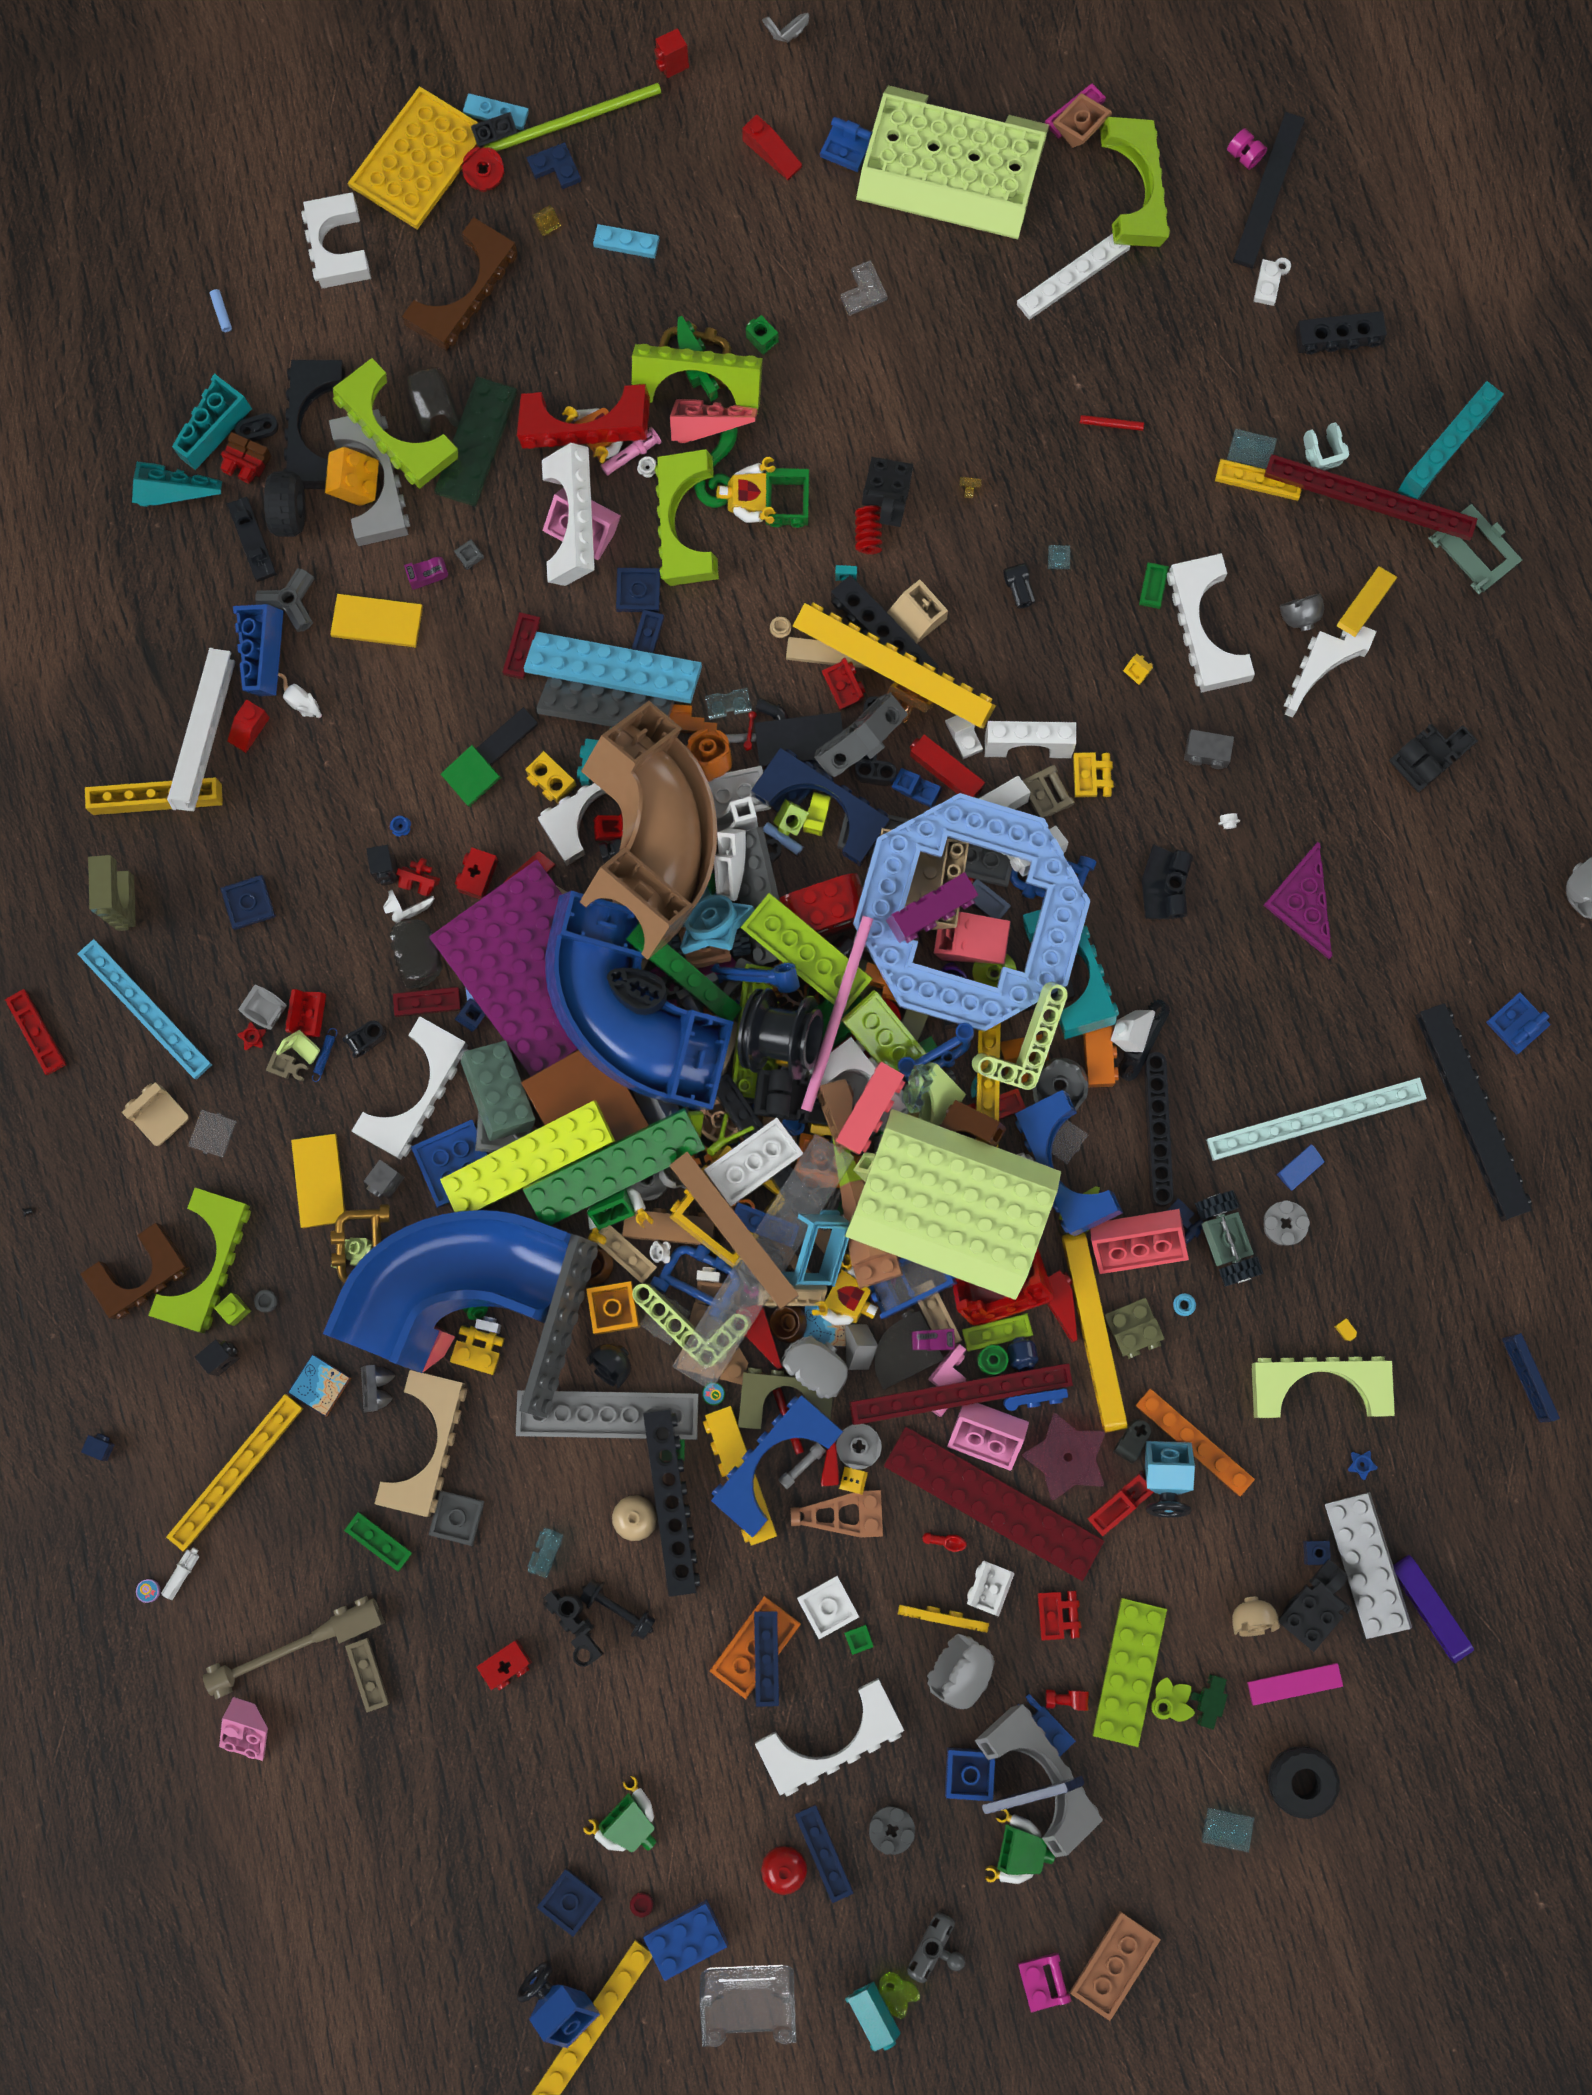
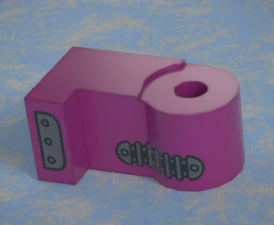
(426, 572)
(933, 1340)

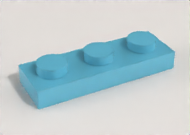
(626, 241)

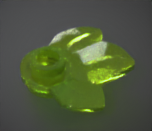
(899, 1996)

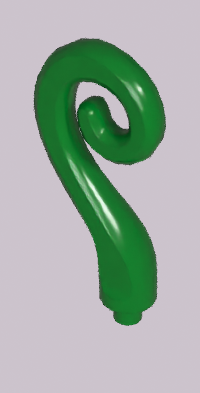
(725, 445)

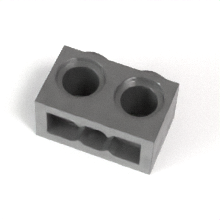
(383, 1180)

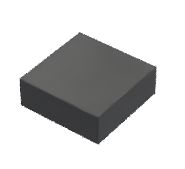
(469, 554)

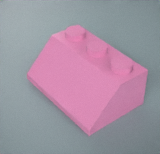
(603, 522)
(988, 1435)

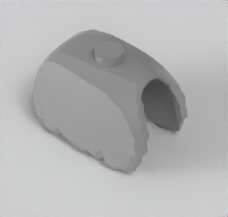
(1580, 888)
(816, 1366)
(961, 1672)

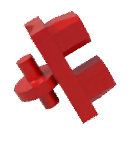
(409, 875)

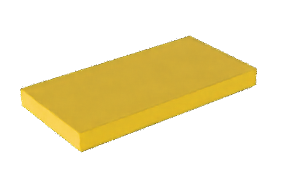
(376, 620)
(318, 1180)

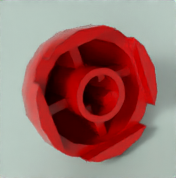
(784, 1870)

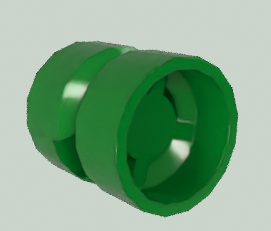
(992, 1360)

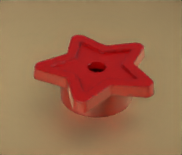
(246, 1034)

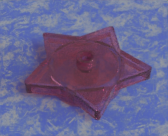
(1049, 1455)

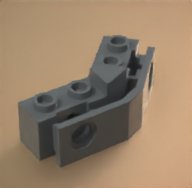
(861, 737)

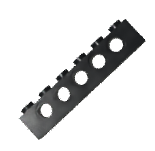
(852, 590)

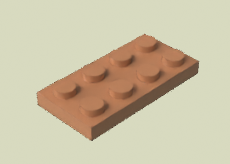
(1115, 1966)

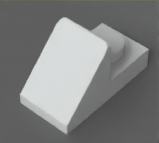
(964, 736)

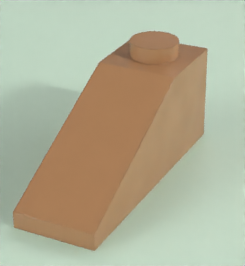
(836, 1103)

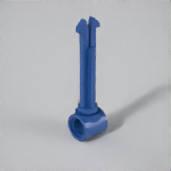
(782, 976)

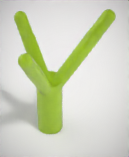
(722, 1141)

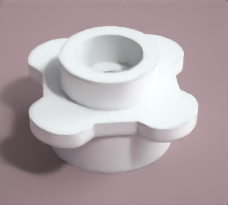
(660, 1252)

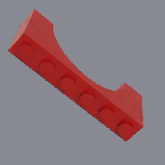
(623, 423)

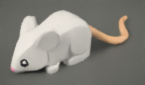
(300, 699)

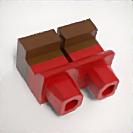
(246, 456)

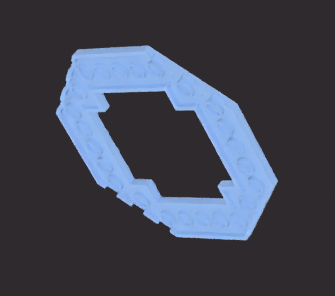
(997, 830)

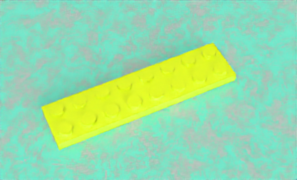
(528, 1159)

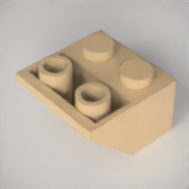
(918, 611)

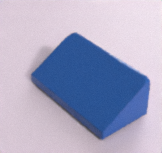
(1301, 1167)

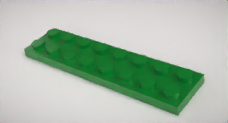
(613, 1168)

